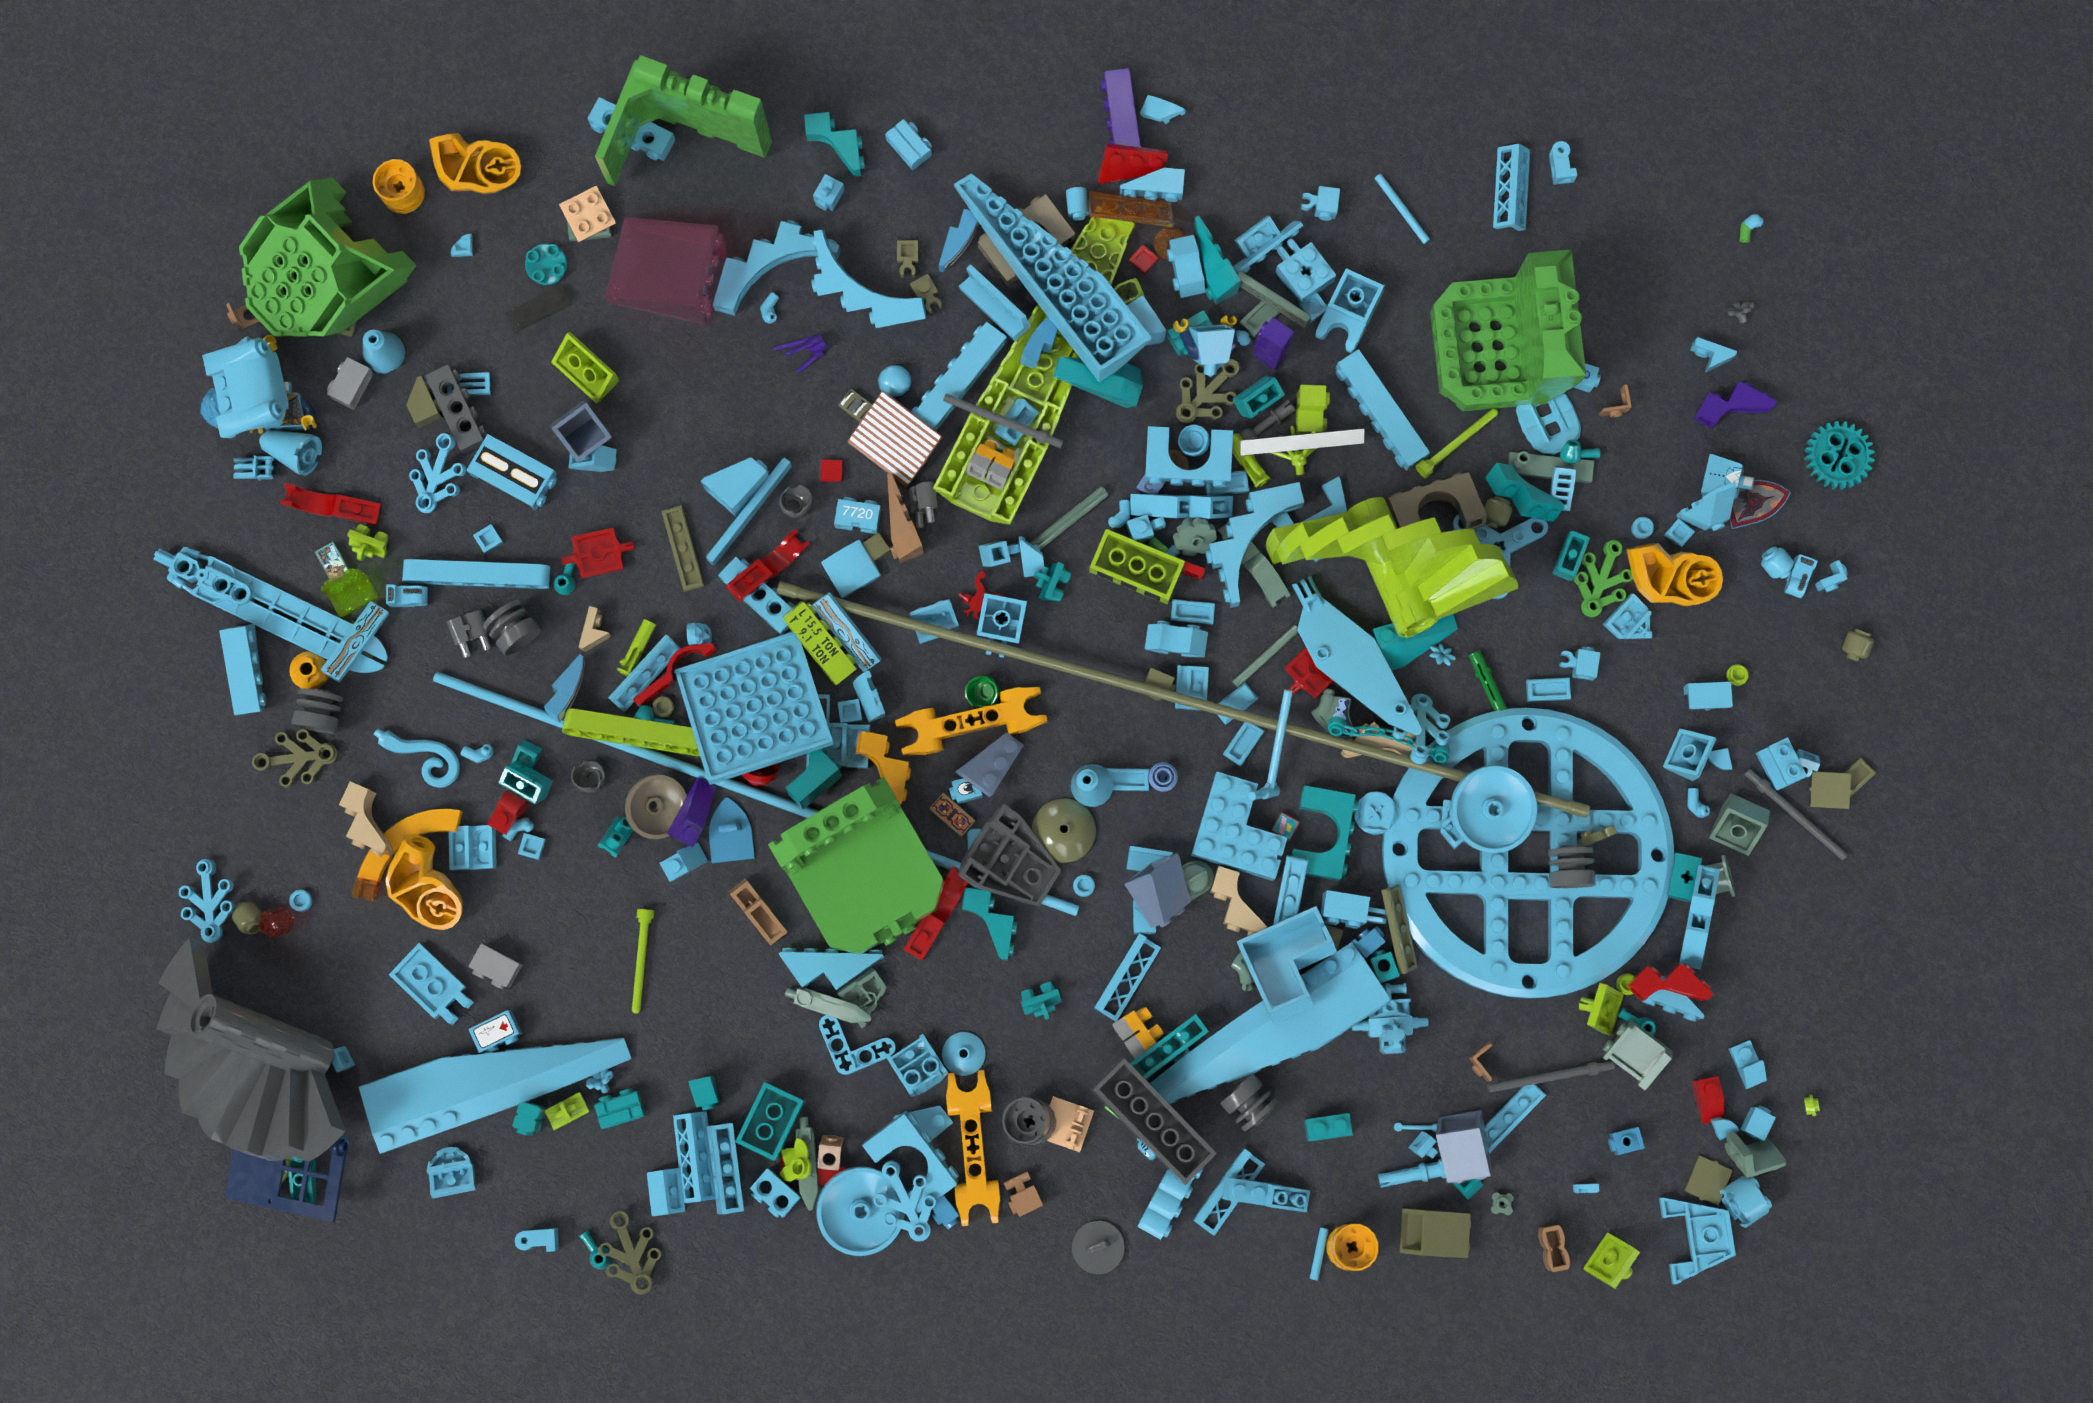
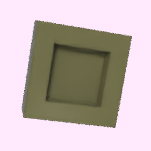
(876, 547)

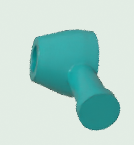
(1573, 453)
(569, 587)
(647, 713)
(1641, 1022)
(594, 1252)

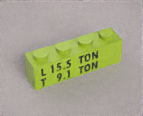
(819, 643)

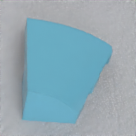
(868, 697)

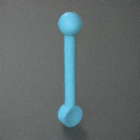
(1398, 1127)

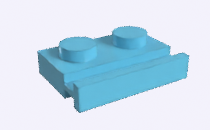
(1192, 682)

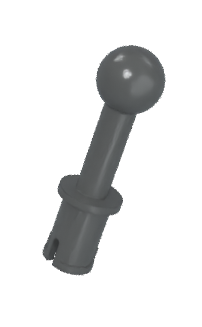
(1277, 415)

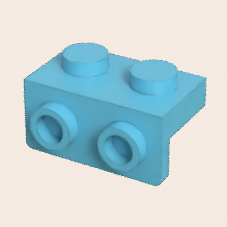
(937, 614)

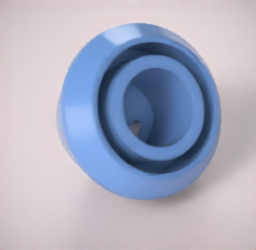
(1163, 769)

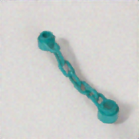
(1337, 727)

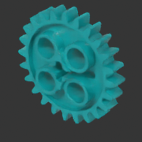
(1822, 446)

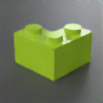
(1309, 409)

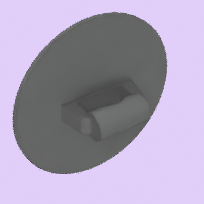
(1098, 1247)

